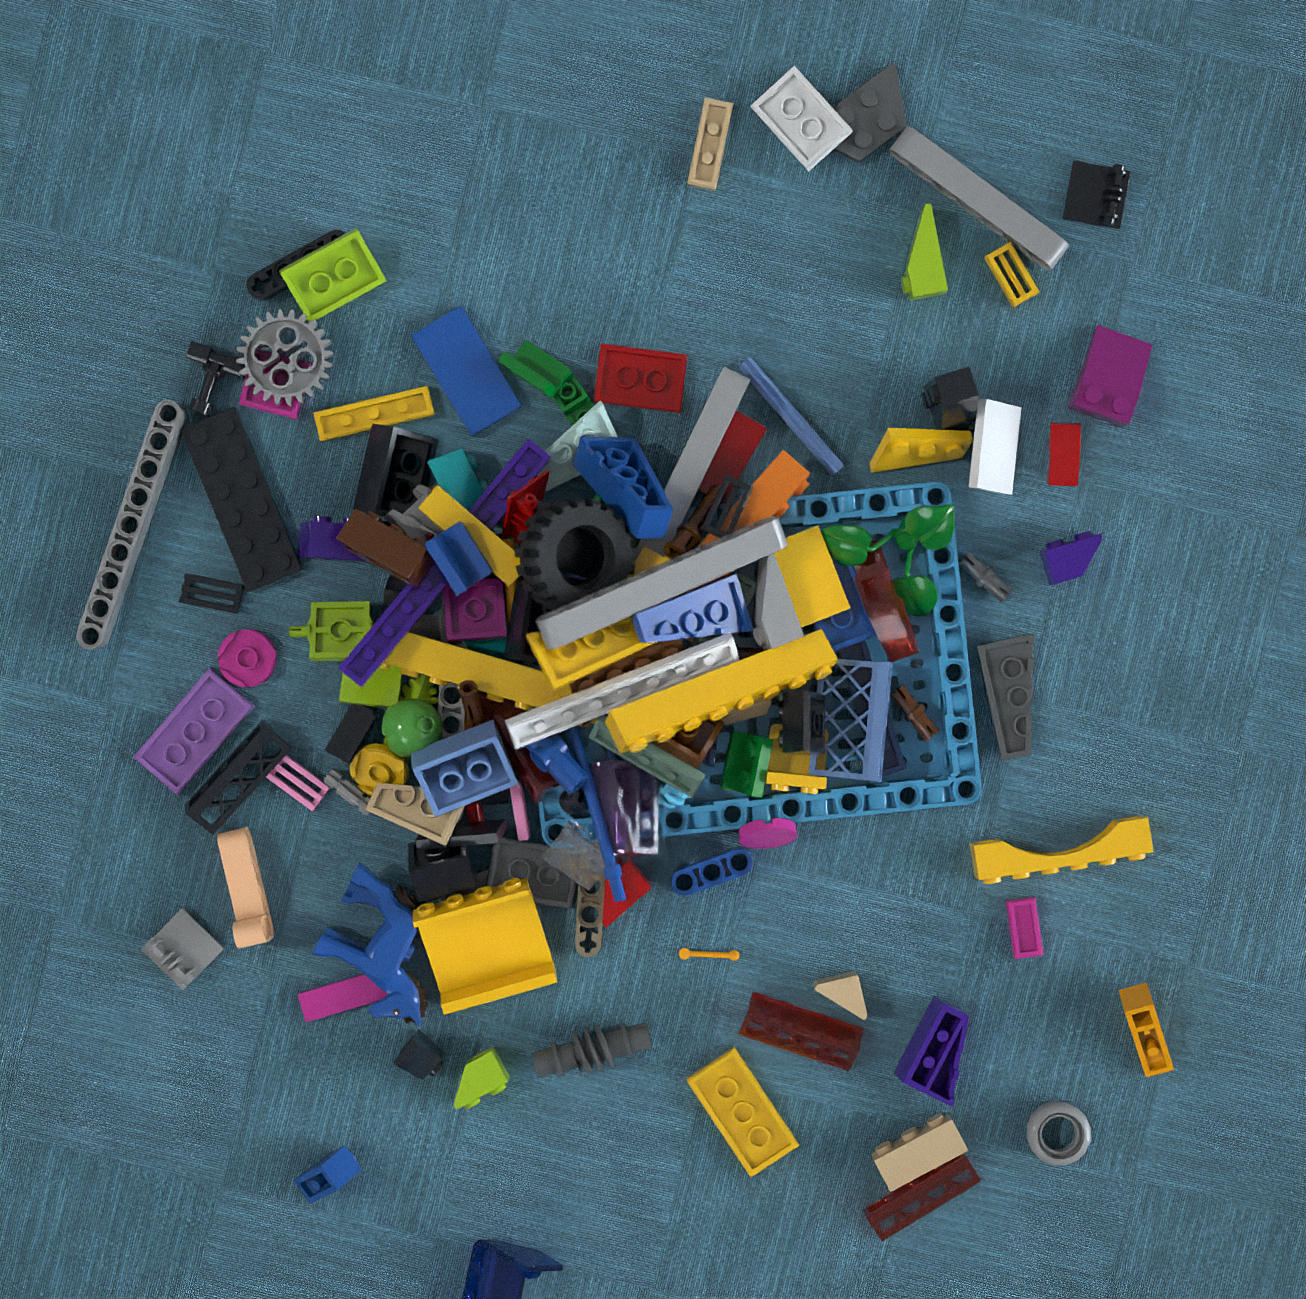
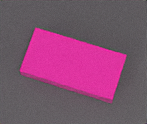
(1024, 927)

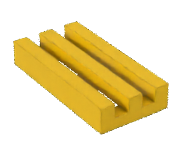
(1001, 279)

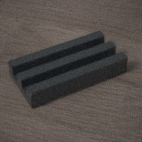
(737, 485)
(186, 588)

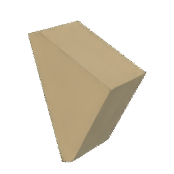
(845, 991)

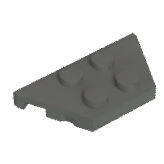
(873, 114)

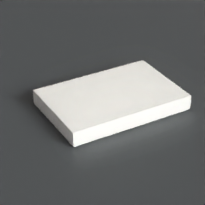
(801, 118)
(994, 447)

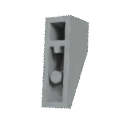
(773, 610)

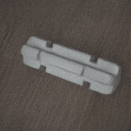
(347, 790)

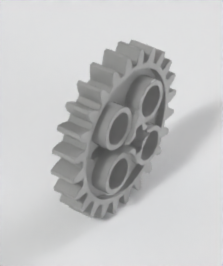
(269, 335)

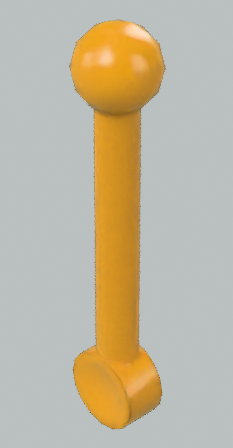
(685, 953)

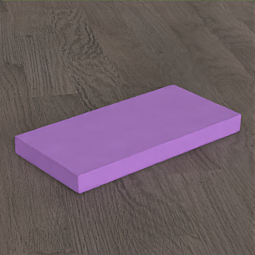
(194, 731)

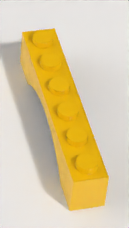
(1121, 838)

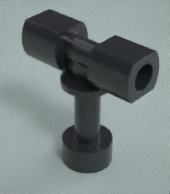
(215, 366)

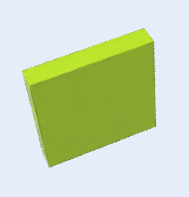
(380, 691)

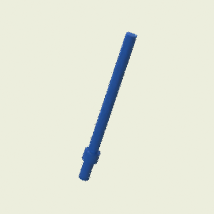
(612, 870)

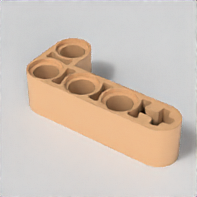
(246, 888)

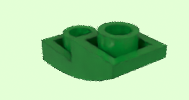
(573, 399)

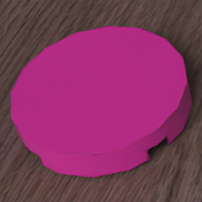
(247, 658)
(769, 835)

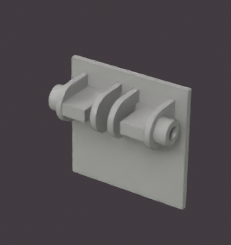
(182, 949)

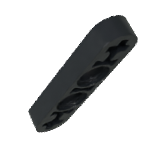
(262, 274)

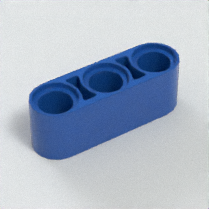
(726, 873)

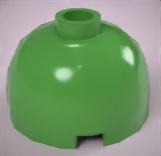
(411, 726)

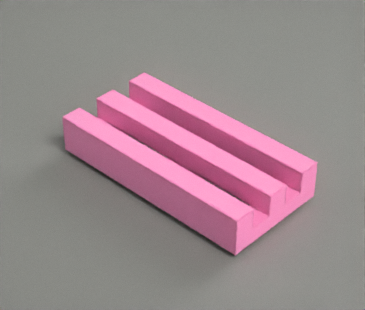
(290, 790)
(520, 811)

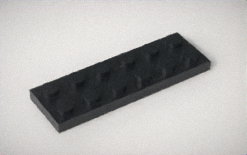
(241, 499)

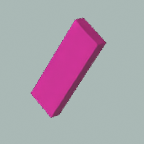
(338, 997)

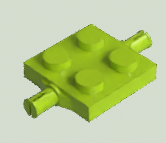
(334, 629)

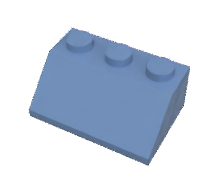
(463, 768)

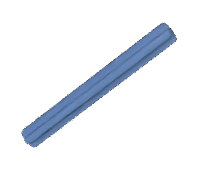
(791, 416)

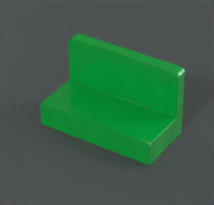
(536, 368)

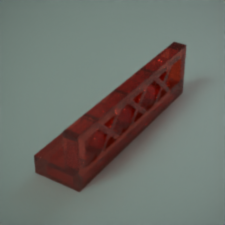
(533, 778)
(803, 1028)
(918, 1189)

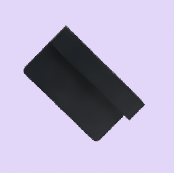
(352, 732)

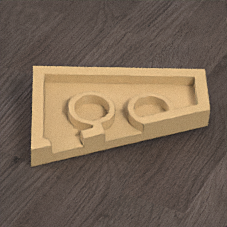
(411, 810)

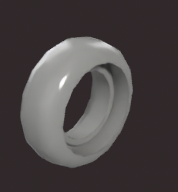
(1075, 1149)

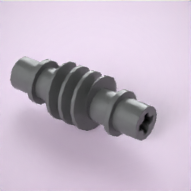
(592, 1049)

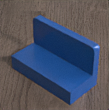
(458, 557)

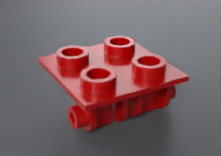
(522, 505)

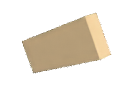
(710, 144)

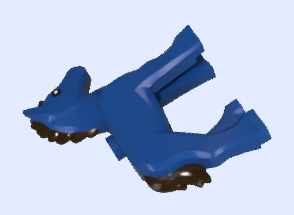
(386, 950)

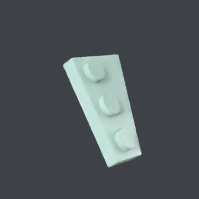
(563, 450)

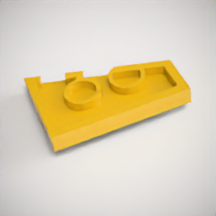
(918, 447)

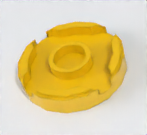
(378, 764)

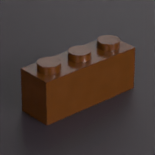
(386, 547)

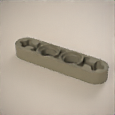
(595, 900)

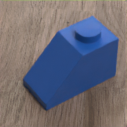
(328, 1174)

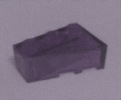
(628, 806)

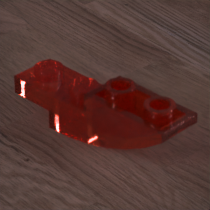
(884, 607)

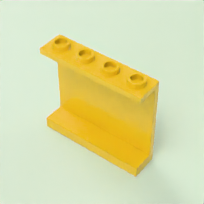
(485, 945)

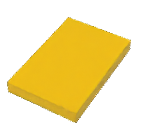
(811, 577)

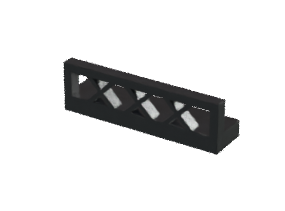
(229, 769)

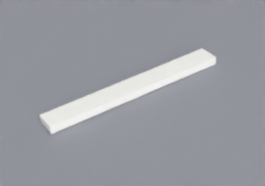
(621, 690)

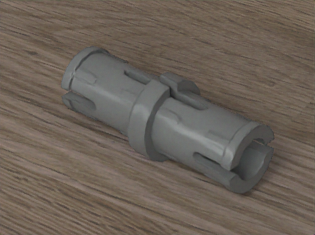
(985, 577)

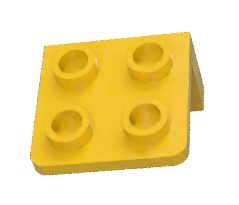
(793, 769)

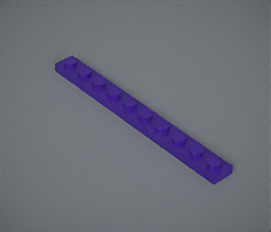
(413, 602)

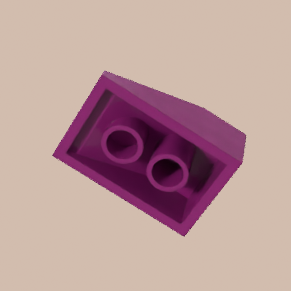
(1111, 377)

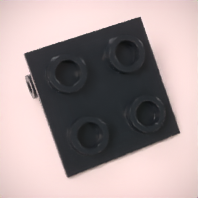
(1096, 194)

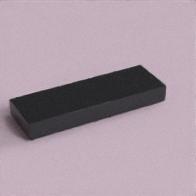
(468, 834)

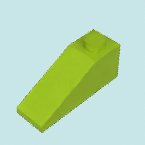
(924, 266)

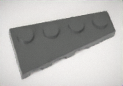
(1009, 691)

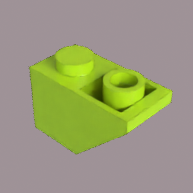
(480, 1076)

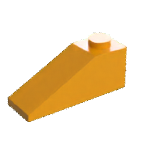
(1146, 1029)

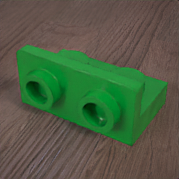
(746, 763)

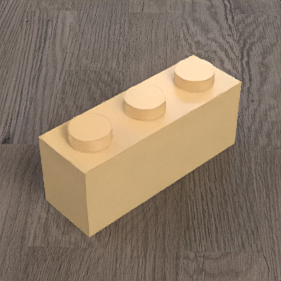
(918, 1151)

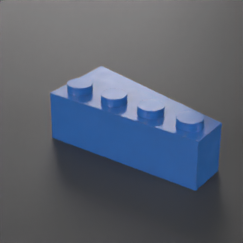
(625, 483)

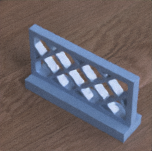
(876, 721)

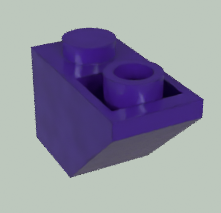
(1071, 559)

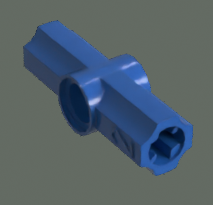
(554, 756)

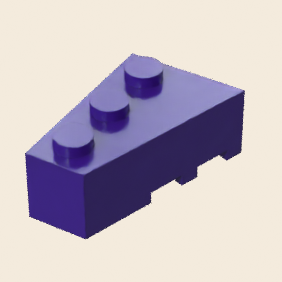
(319, 540)
(935, 1051)

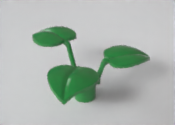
(929, 524)

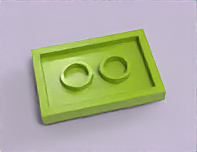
(333, 275)

